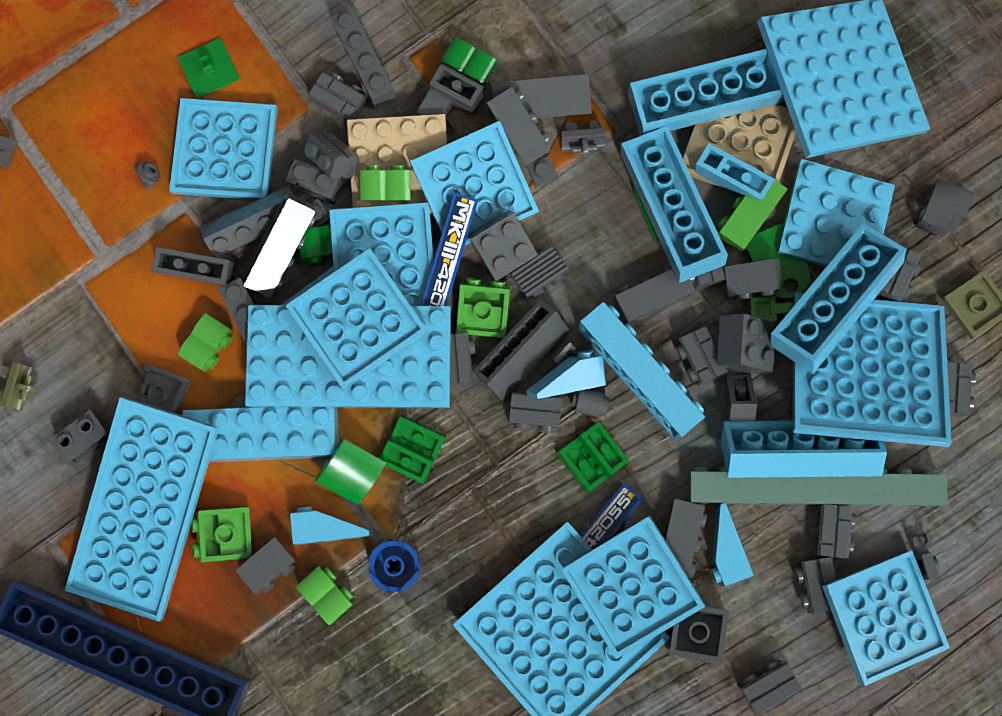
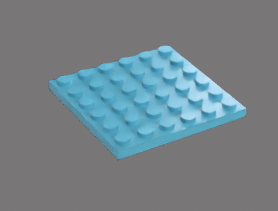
(843, 76)
(880, 379)
(542, 637)

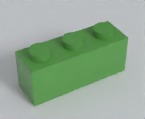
(749, 217)

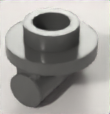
(148, 174)

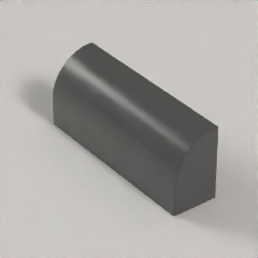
(551, 94)
(522, 350)

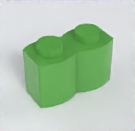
(385, 184)
(206, 343)
(325, 595)

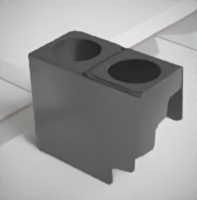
(944, 208)

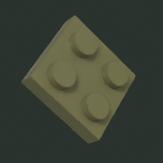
(976, 304)

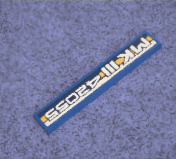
(449, 250)
(611, 516)

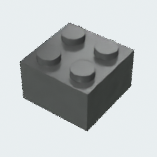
(502, 245)
(745, 344)
(701, 636)

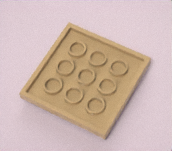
(754, 137)
(394, 143)

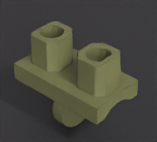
(17, 386)

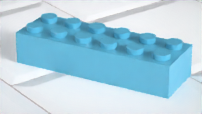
(705, 92)
(673, 204)
(838, 298)
(640, 371)
(271, 432)
(775, 451)

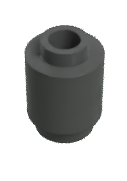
(590, 403)

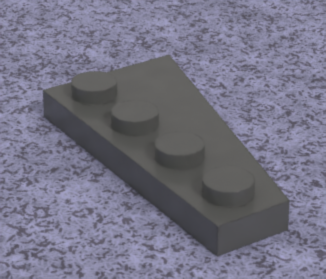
(164, 389)

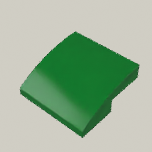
(412, 449)
(592, 457)
(350, 471)

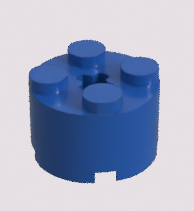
(380, 566)

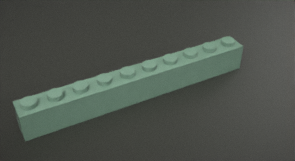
(883, 490)

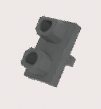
(583, 140)

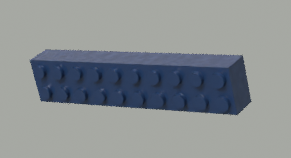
(119, 653)

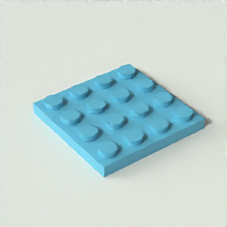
(223, 149)
(477, 167)
(829, 209)
(356, 318)
(633, 587)
(885, 617)

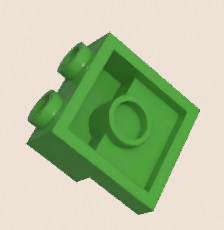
(483, 308)
(222, 535)

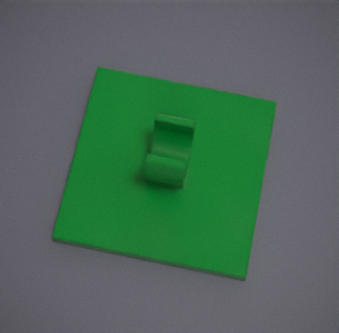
(208, 68)

